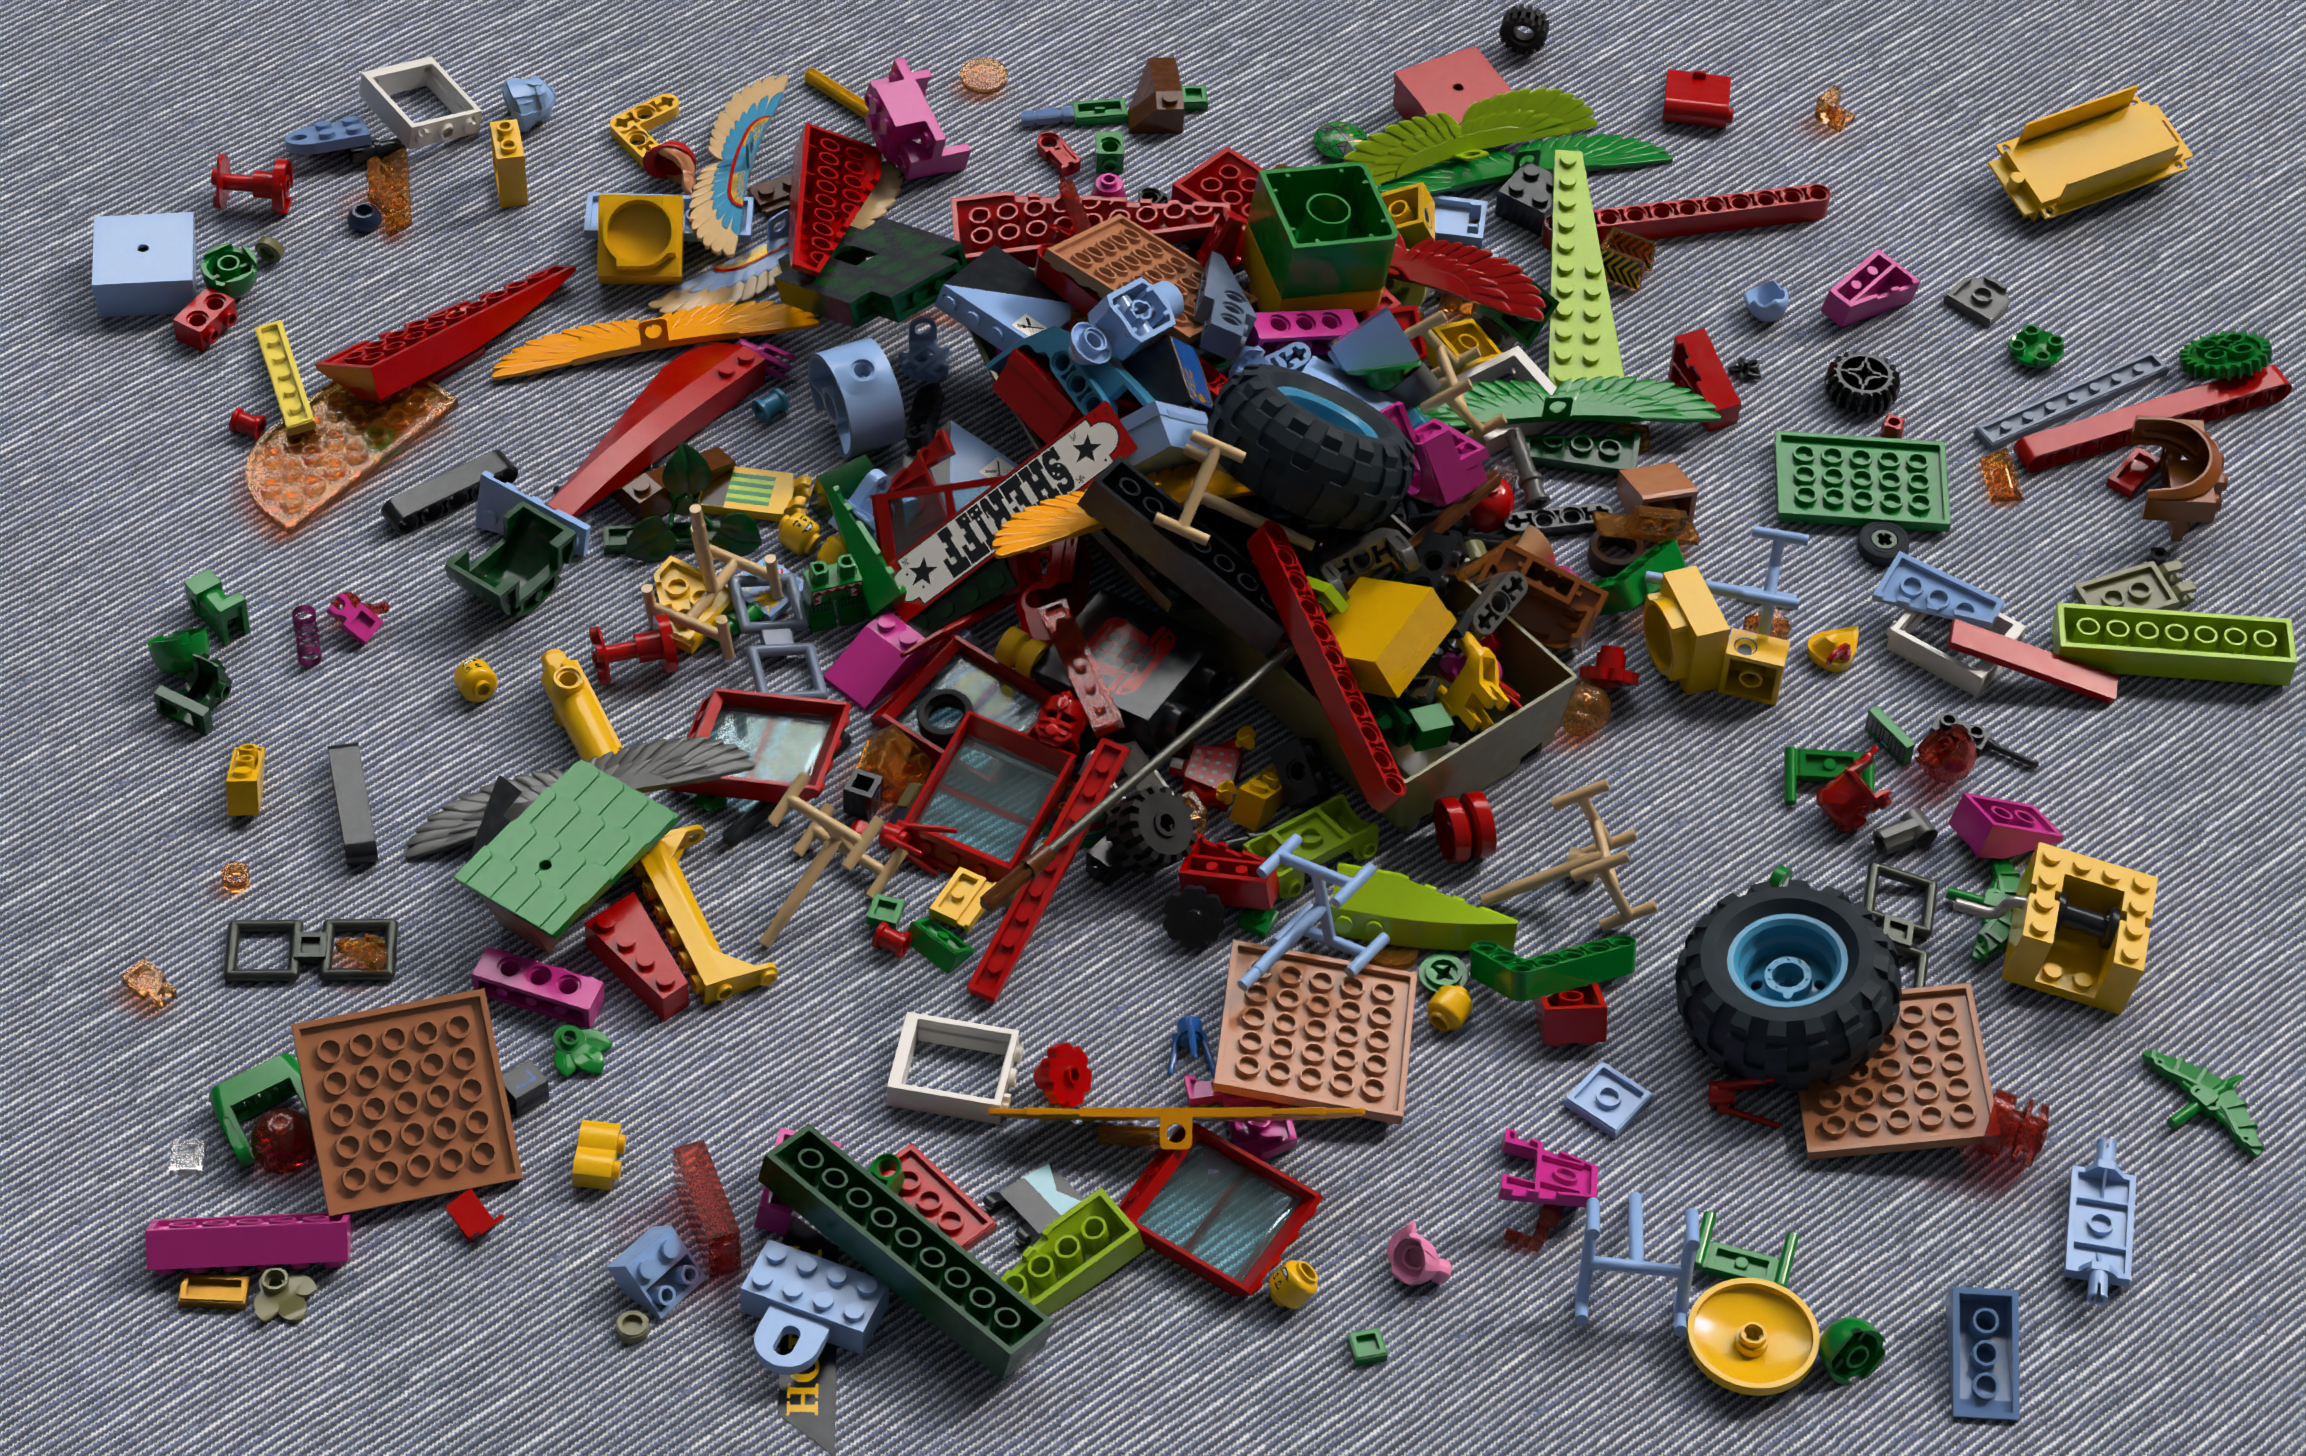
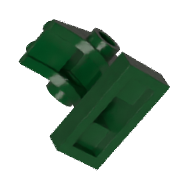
(205, 679)
(1392, 716)

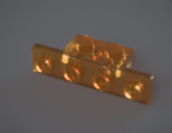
(391, 190)
(1648, 524)

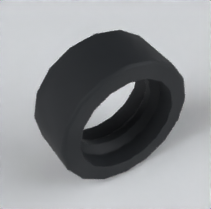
(1610, 567)
(936, 700)

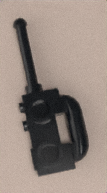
(1981, 737)

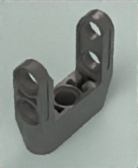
(1398, 550)
(1497, 599)

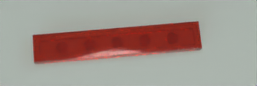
(1081, 668)

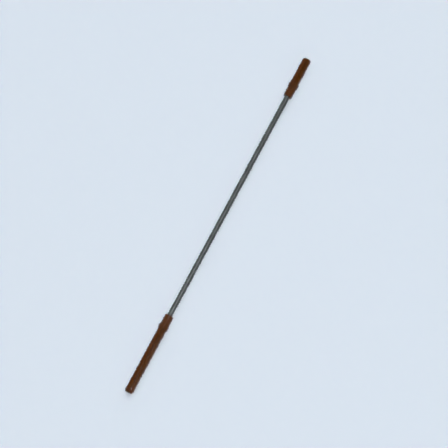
(1044, 855)

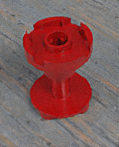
(262, 184)
(645, 648)

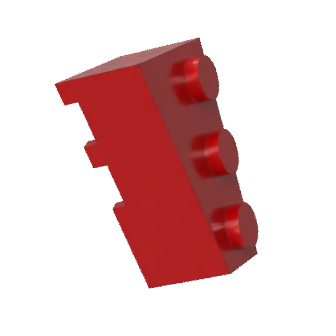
(1698, 368)
(1229, 875)

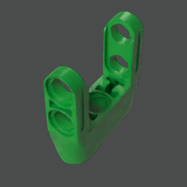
(251, 1094)

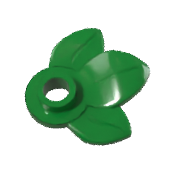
(582, 1053)

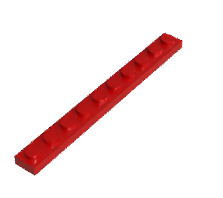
(1037, 893)

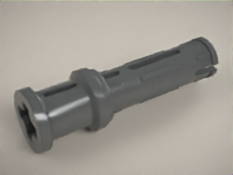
(1530, 480)

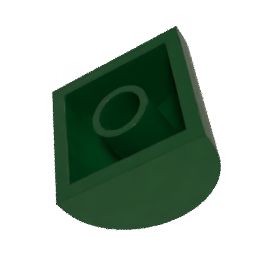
(846, 476)

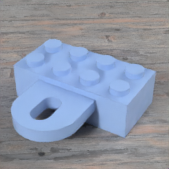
(812, 1300)

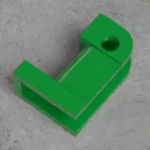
(214, 607)

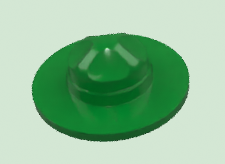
(1384, 377)

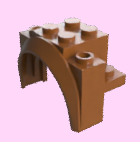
(2189, 486)
(1550, 599)

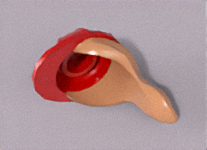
(674, 162)

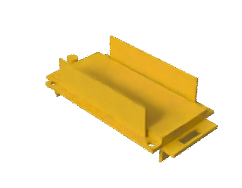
(2088, 155)

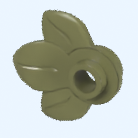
(286, 1299)

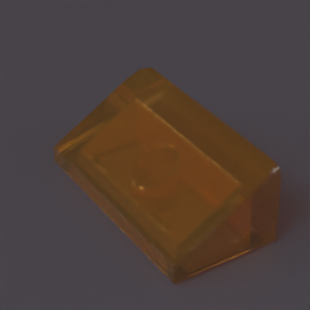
(2001, 477)

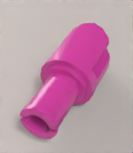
(769, 352)

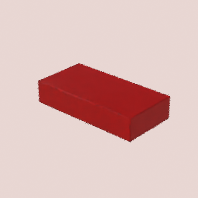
(2133, 472)

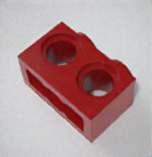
(205, 319)

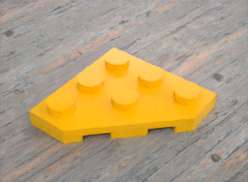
(679, 588)

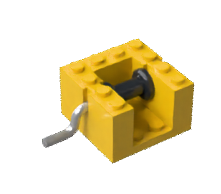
(2076, 927)

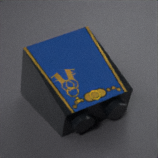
(1172, 374)

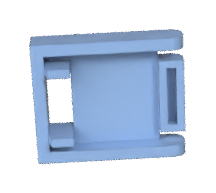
(1453, 217)

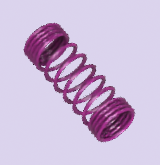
(307, 609)

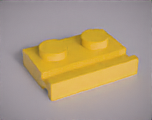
(960, 900)

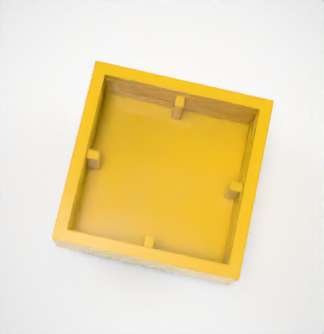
(640, 239)
(1686, 631)

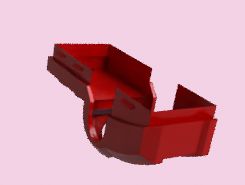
(1066, 575)

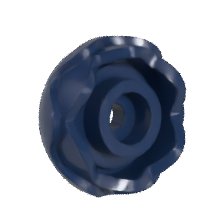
(364, 218)

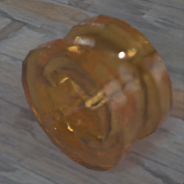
(235, 868)

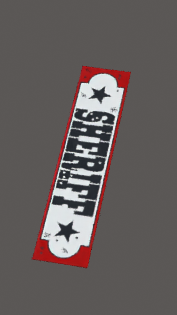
(967, 536)

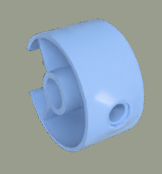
(858, 395)

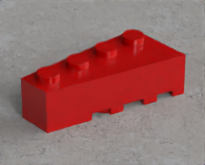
(637, 955)

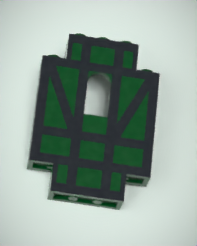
(893, 284)

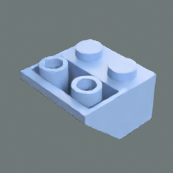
(657, 1270)

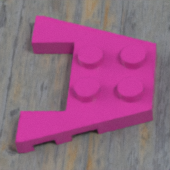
(1258, 1138)
(1556, 1178)

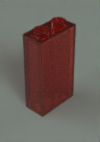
(707, 1209)

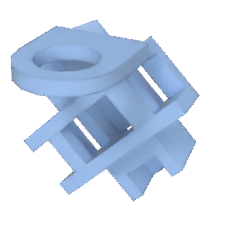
(921, 346)

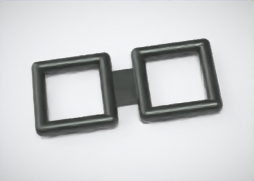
(1899, 929)
(310, 949)

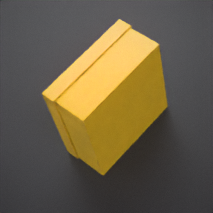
(1389, 632)

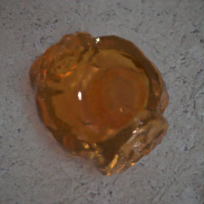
(1587, 709)

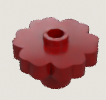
(1610, 669)
(1064, 1075)

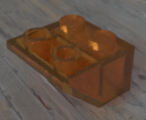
(896, 759)

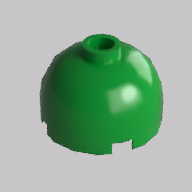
(229, 269)
(175, 651)
(1851, 1349)

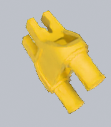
(1474, 686)

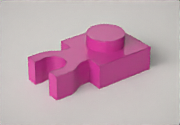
(358, 621)

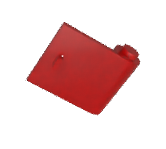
(1697, 99)

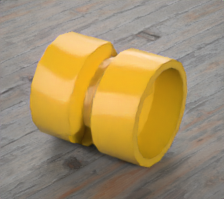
(1019, 651)

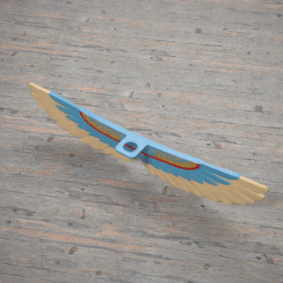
(722, 186)

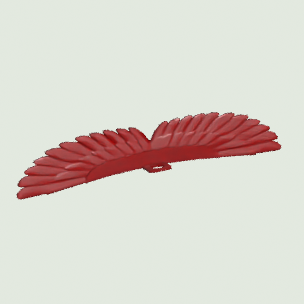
(1467, 275)

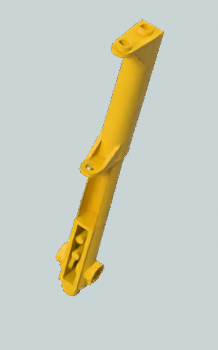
(710, 971)

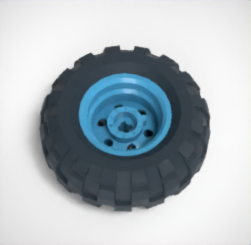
(1312, 447)
(1788, 985)

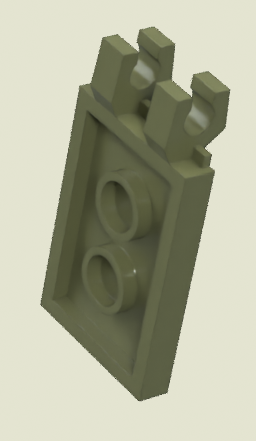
(2139, 587)

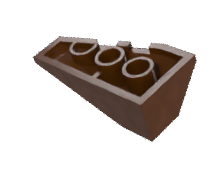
(1157, 100)
(647, 495)

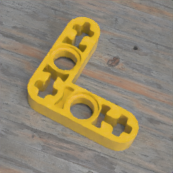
(629, 128)

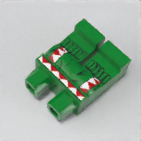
(833, 590)

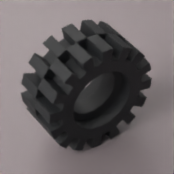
(1521, 40)

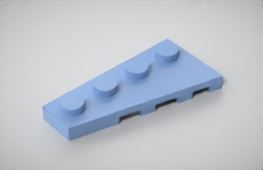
(498, 497)
(1931, 591)

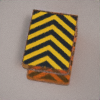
(1627, 257)

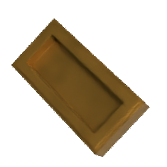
(214, 1291)

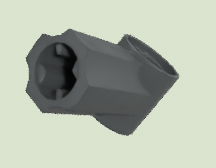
(1910, 830)

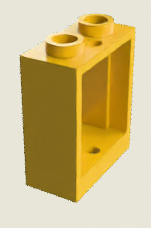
(508, 163)

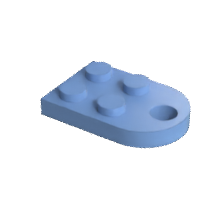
(329, 136)

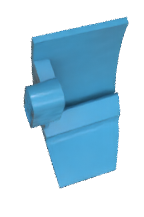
(1101, 381)

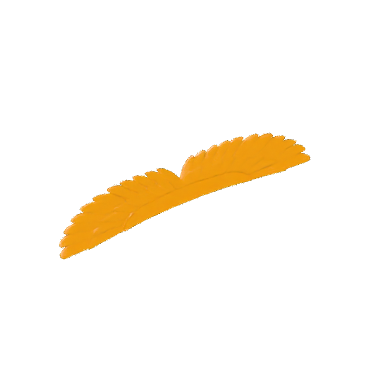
(622, 338)
(1064, 519)
(1180, 1116)

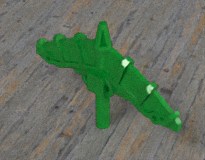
(1993, 931)
(2209, 1098)

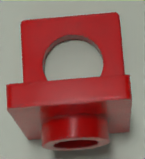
(471, 1215)

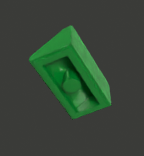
(938, 944)

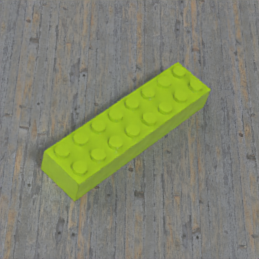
(2176, 643)

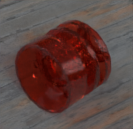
(2015, 1128)

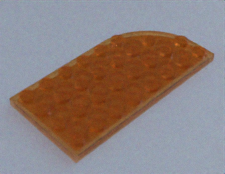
(307, 472)

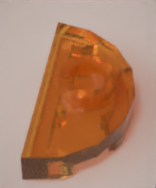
(367, 951)

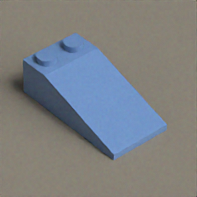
(1983, 1353)

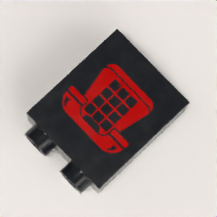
(1151, 665)

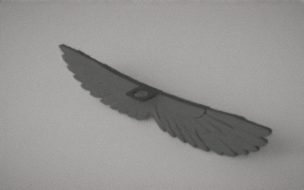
(641, 768)

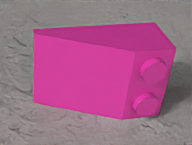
(873, 663)
(2001, 826)

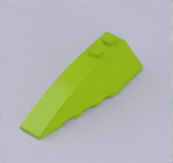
(1416, 915)
(1075, 1253)

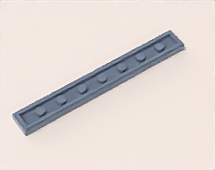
(2071, 400)

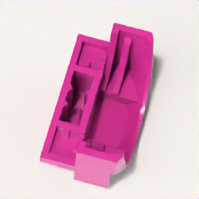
(902, 114)
(1444, 459)

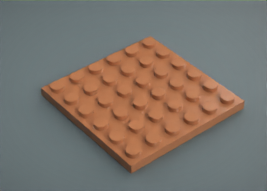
(1124, 251)
(1316, 1034)
(1915, 1092)
(406, 1102)

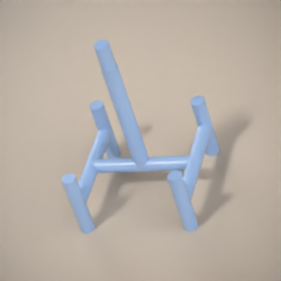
(1769, 596)
(1304, 920)
(1636, 1262)

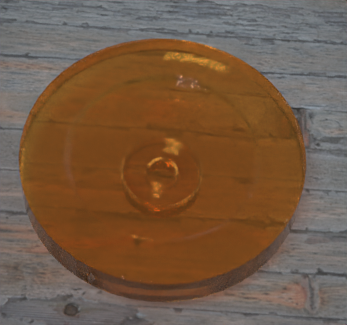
(983, 75)
(1394, 956)

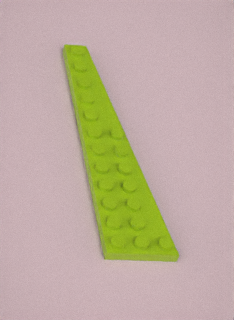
(1583, 324)

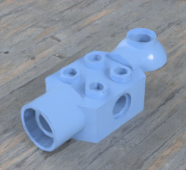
(1126, 322)

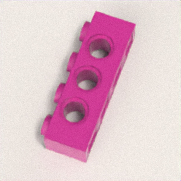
(1312, 327)
(539, 987)

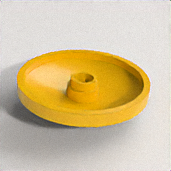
(1752, 1336)

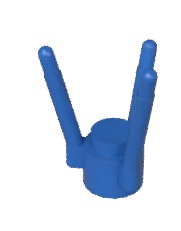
(1190, 1036)

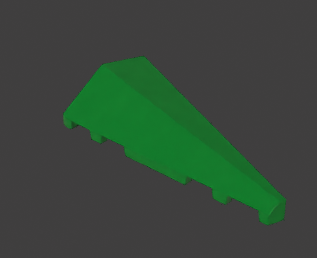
(879, 586)

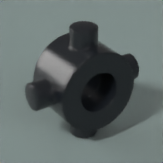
(2158, 555)

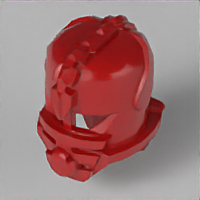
(1060, 722)
(1850, 793)

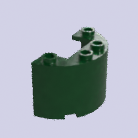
(522, 566)

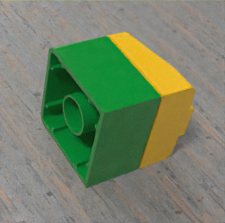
(1318, 239)

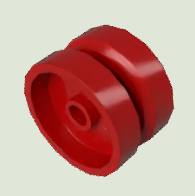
(1464, 827)

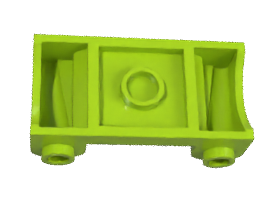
(1324, 834)

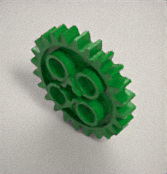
(2225, 355)

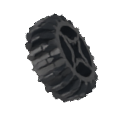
(1846, 377)

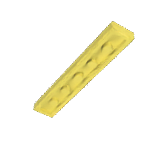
(285, 378)

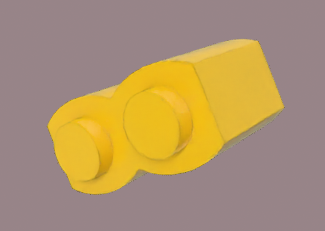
(597, 1155)

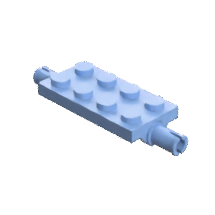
(2100, 1223)

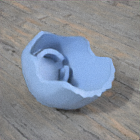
(1767, 301)

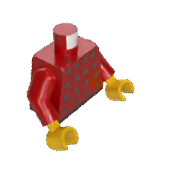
(1214, 769)

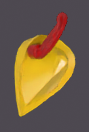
(1834, 648)

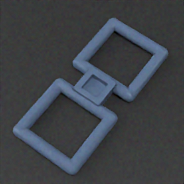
(777, 635)

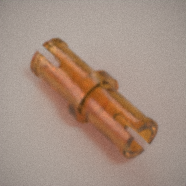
(1129, 1135)

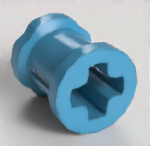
(770, 405)

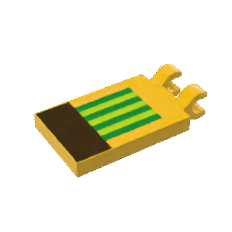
(756, 493)

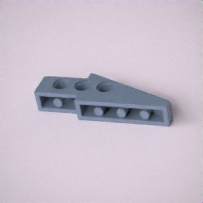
(1222, 309)

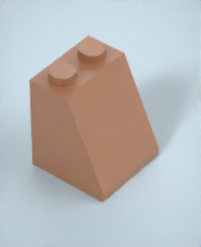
(1657, 487)

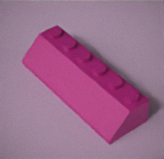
(248, 1242)

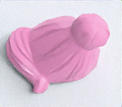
(1415, 1258)

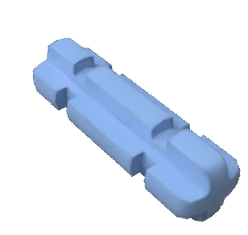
(1047, 116)

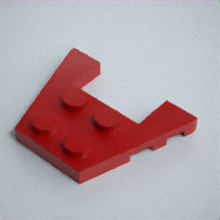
(919, 472)

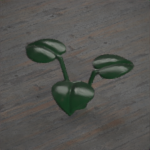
(685, 473)

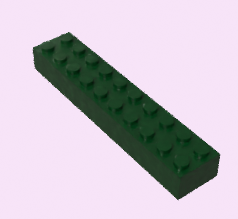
(905, 1251)

